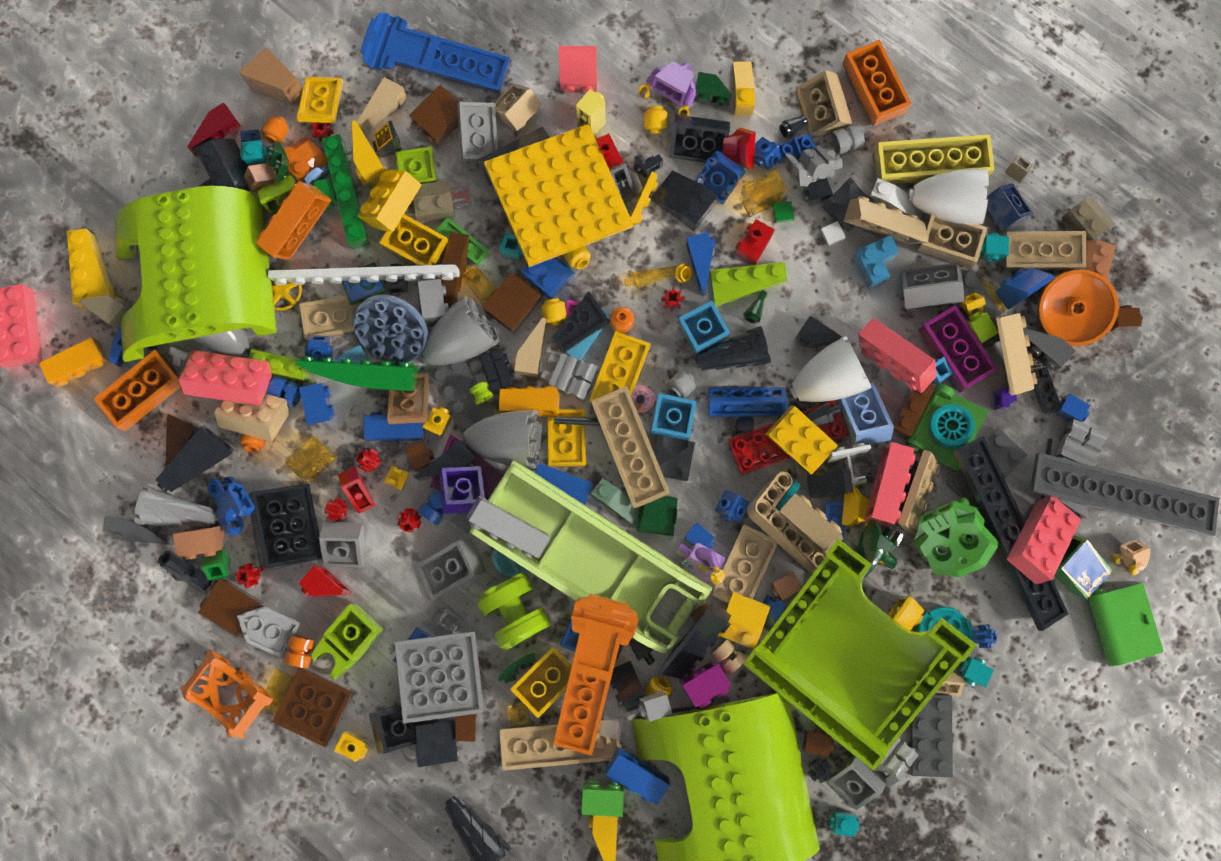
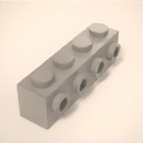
(507, 527)

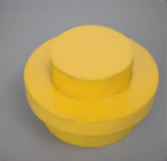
(683, 273)

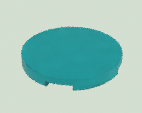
(950, 615)

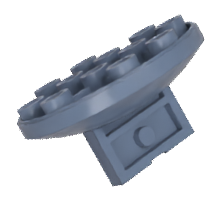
(390, 328)

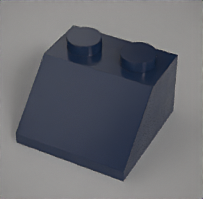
(1007, 207)

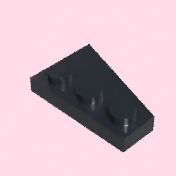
(581, 324)

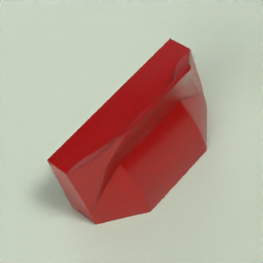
(741, 147)

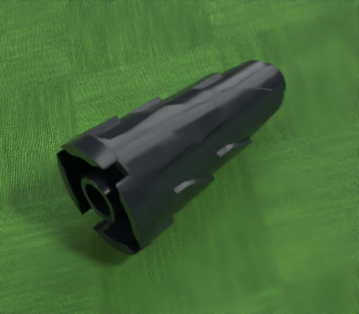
(737, 352)
(476, 835)

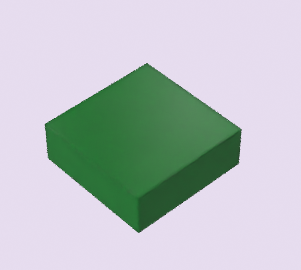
(783, 212)

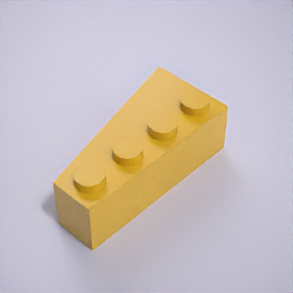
(87, 268)

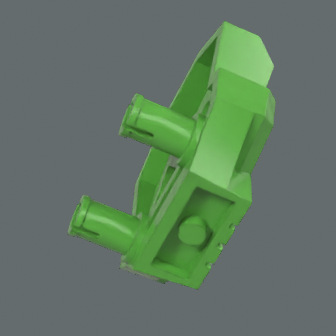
(961, 553)

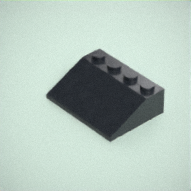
(285, 527)

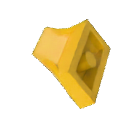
(854, 508)

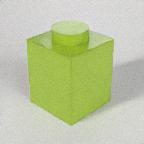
(982, 326)

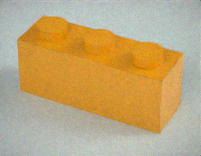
(73, 362)
(543, 400)

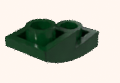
(278, 160)
(512, 671)

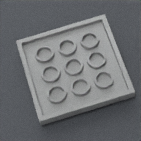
(439, 677)

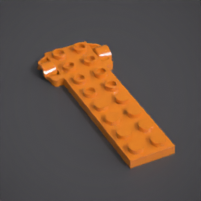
(602, 628)

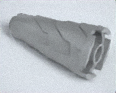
(169, 510)

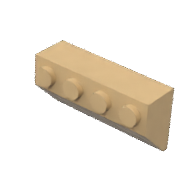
(886, 221)
(1015, 353)

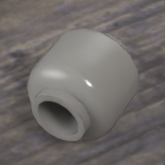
(681, 385)

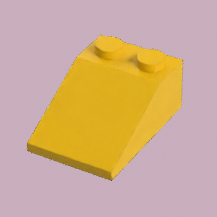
(368, 165)

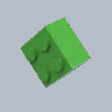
(602, 799)

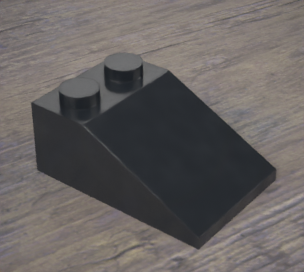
(685, 199)
(390, 731)

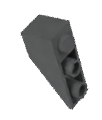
(1049, 348)

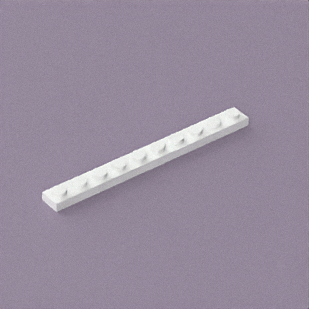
(371, 274)

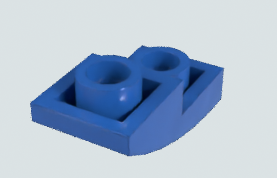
(795, 147)

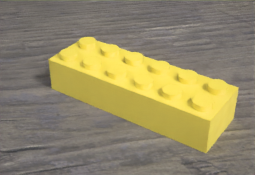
(922, 158)

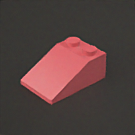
(578, 68)

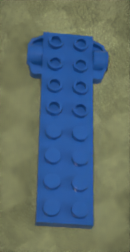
(392, 43)

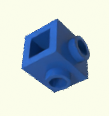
(766, 153)
(319, 347)
(731, 507)

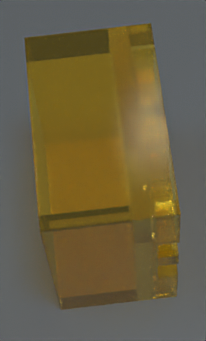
(763, 193)
(311, 459)

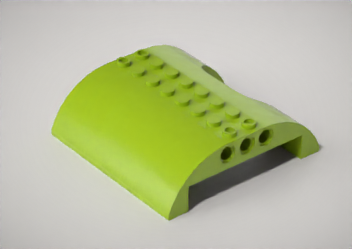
(196, 266)
(853, 662)
(739, 781)

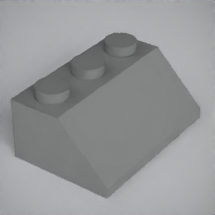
(933, 285)

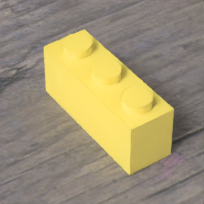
(591, 111)

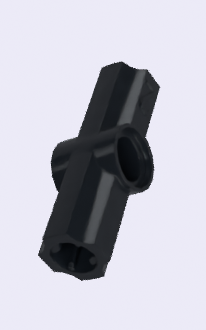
(184, 571)

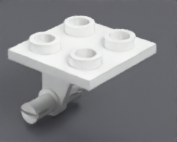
(841, 454)

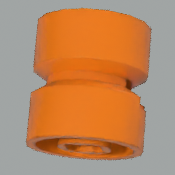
(299, 651)

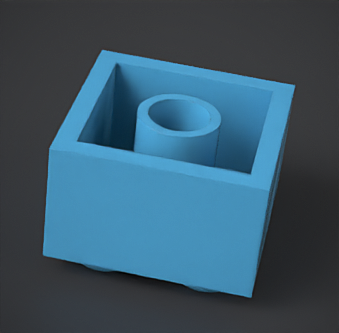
(703, 327)
(672, 417)

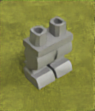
(813, 165)
(565, 375)
(1075, 449)
(897, 761)

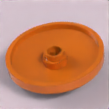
(1078, 307)

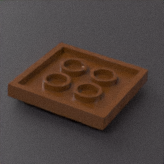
(313, 707)

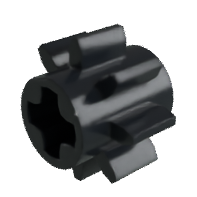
(820, 770)

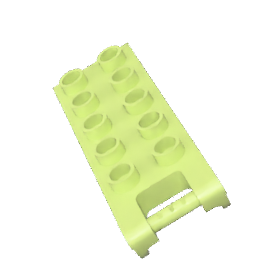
(594, 556)

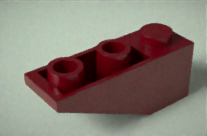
(216, 125)

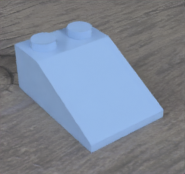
(866, 417)

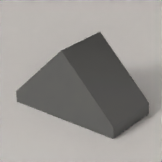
(623, 181)

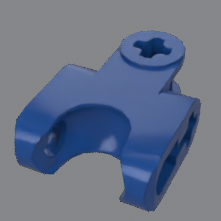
(230, 499)

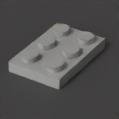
(477, 129)

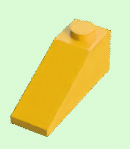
(743, 88)
(605, 835)

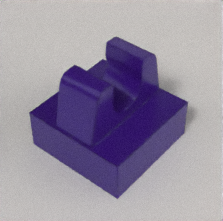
(1003, 399)

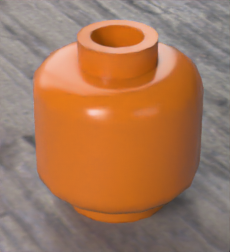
(274, 129)
(621, 319)
(251, 443)

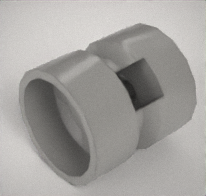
(846, 139)

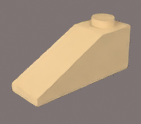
(382, 103)
(530, 353)

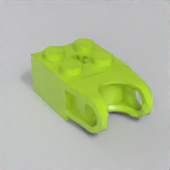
(343, 644)

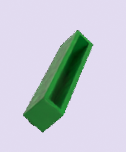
(345, 191)

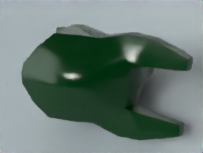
(876, 546)

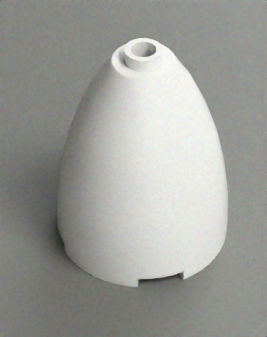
(953, 196)
(831, 375)

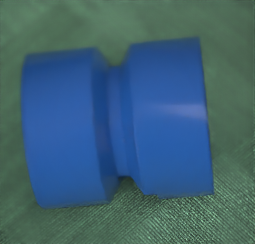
(281, 388)
(433, 508)

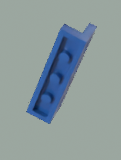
(747, 404)

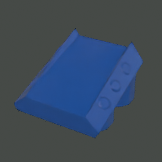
(720, 175)

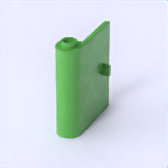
(921, 437)
(1125, 624)

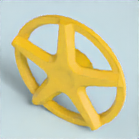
(282, 291)

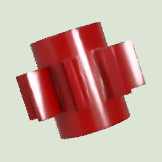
(316, 128)
(673, 304)
(368, 459)
(336, 509)
(409, 520)
(248, 575)

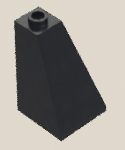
(195, 457)

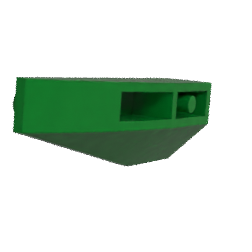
(365, 373)

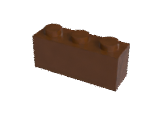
(911, 411)

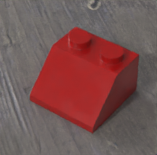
(322, 583)

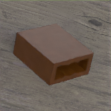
(436, 116)
(512, 302)
(226, 603)

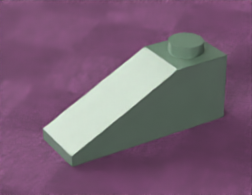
(616, 501)

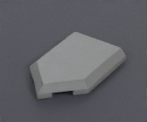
(268, 629)

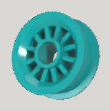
(956, 410)

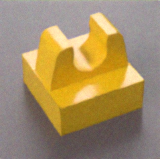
(972, 302)
(397, 477)

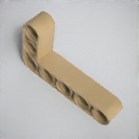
(782, 524)

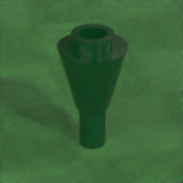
(754, 312)

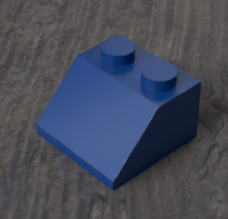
(548, 276)
(1022, 286)

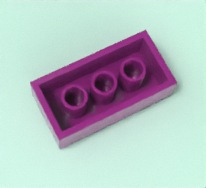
(954, 339)
(705, 684)

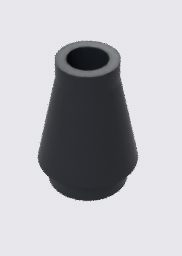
(792, 126)

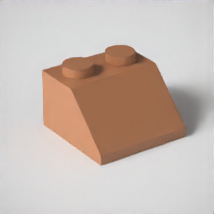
(1099, 257)
(199, 541)

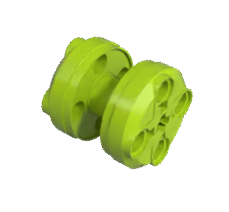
(507, 600)

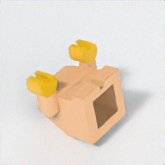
(1134, 556)

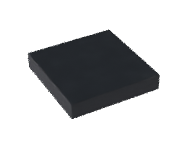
(435, 743)

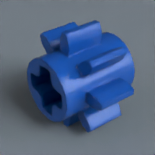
(984, 636)

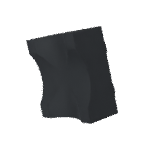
(838, 203)
(674, 457)

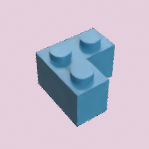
(871, 261)

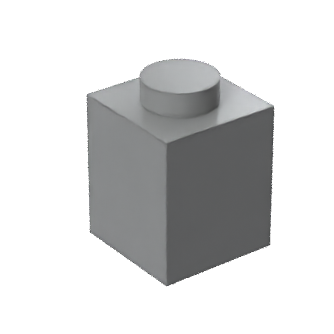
(654, 706)

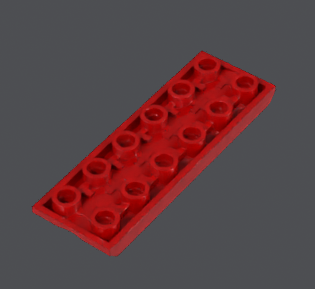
(757, 450)

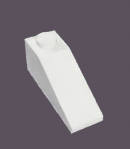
(893, 197)

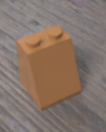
(271, 78)

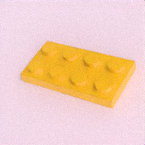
(621, 365)

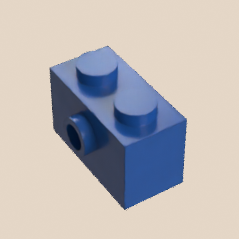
(316, 403)

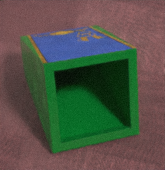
(1082, 568)

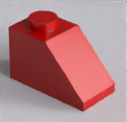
(356, 489)

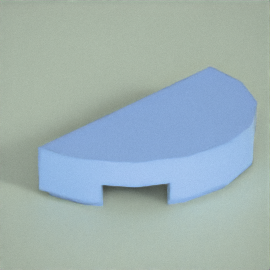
(317, 174)

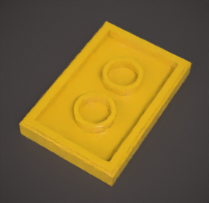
(320, 99)
(566, 442)

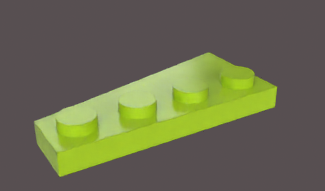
(737, 282)

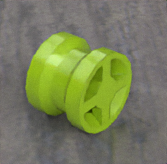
(481, 392)

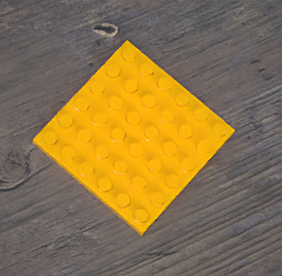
(558, 195)

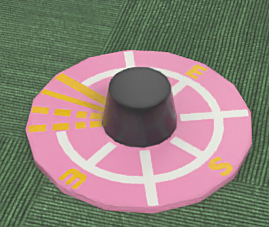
(643, 398)

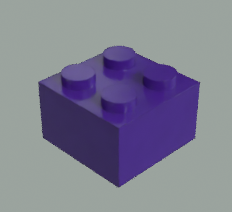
(460, 488)

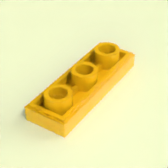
(643, 198)

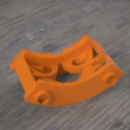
(256, 697)

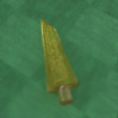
(647, 277)

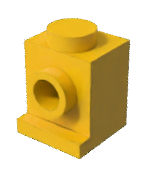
(438, 428)
(349, 738)

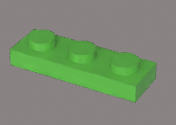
(476, 251)

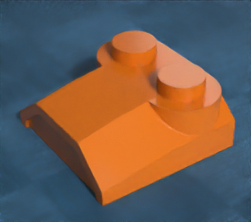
(304, 157)

